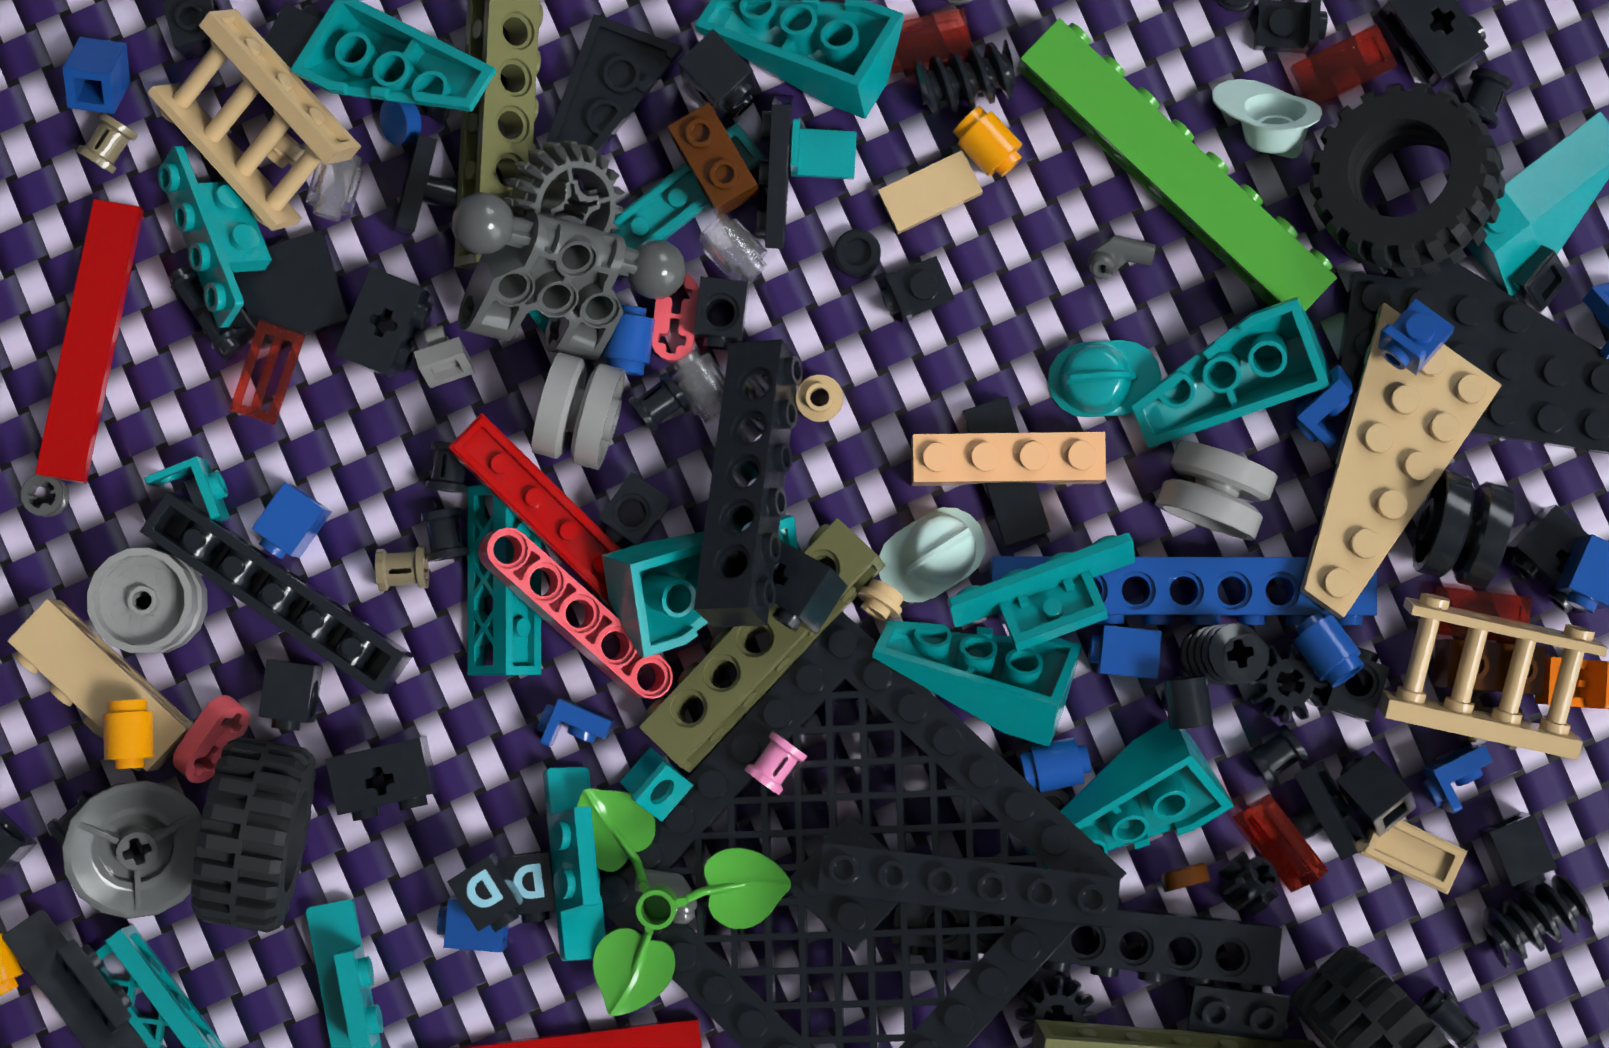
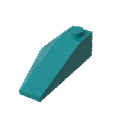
(1545, 202)
(1148, 790)

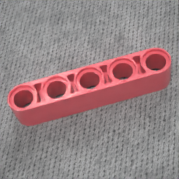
(553, 606)

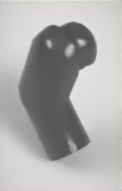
(1116, 252)
(680, 887)

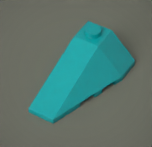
(822, 48)
(382, 58)
(1245, 370)
(656, 588)
(985, 674)

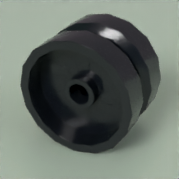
(1464, 529)

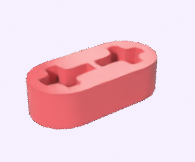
(663, 317)
(208, 738)

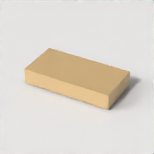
(930, 192)
(1416, 855)

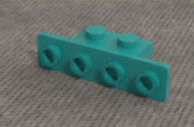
(217, 232)
(1048, 597)
(573, 863)
(344, 976)

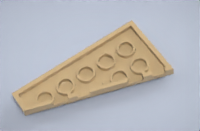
(1388, 461)

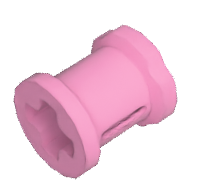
(775, 763)

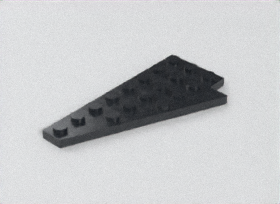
(1548, 376)

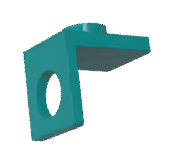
(822, 153)
(210, 484)
(656, 784)

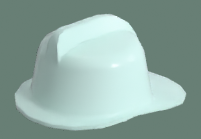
(1269, 117)
(932, 554)

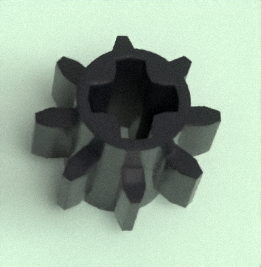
(1248, 883)

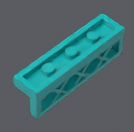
(512, 624)
(162, 991)

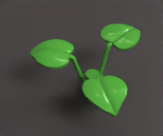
(632, 966)

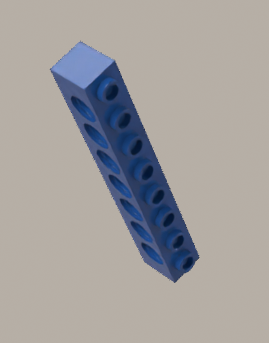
(1205, 576)

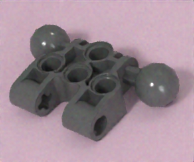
(540, 257)

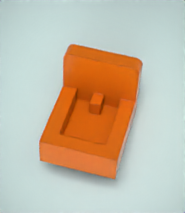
(1591, 686)

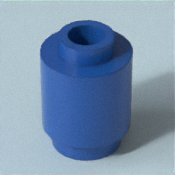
(631, 341)
(1328, 649)
(1055, 766)

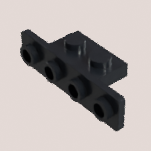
(73, 984)

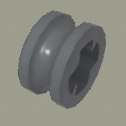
(46, 510)

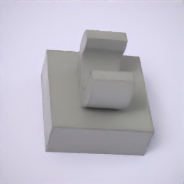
(443, 358)

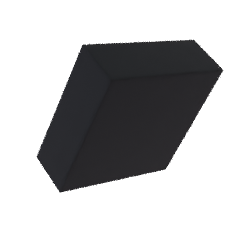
(1541, 278)

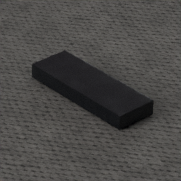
(1014, 504)

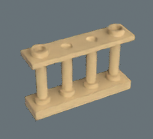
(291, 102)
(1505, 722)

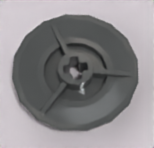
(108, 871)

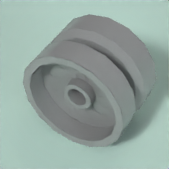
(571, 409)
(1218, 483)
(137, 575)

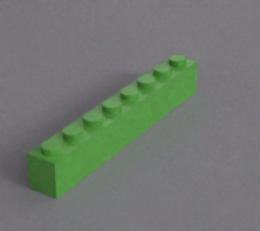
(1173, 168)

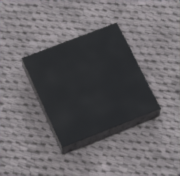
(295, 288)

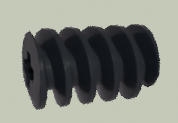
(965, 78)
(1224, 653)
(1535, 917)

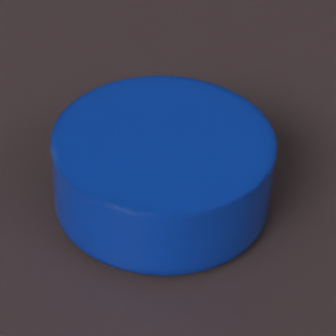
(400, 122)

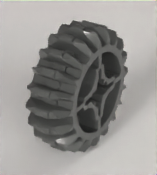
(549, 182)

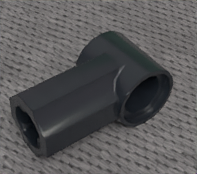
(1187, 701)

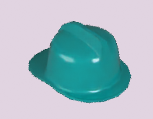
(1102, 377)

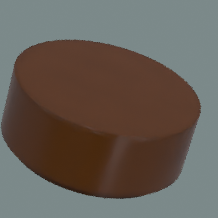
(1185, 877)

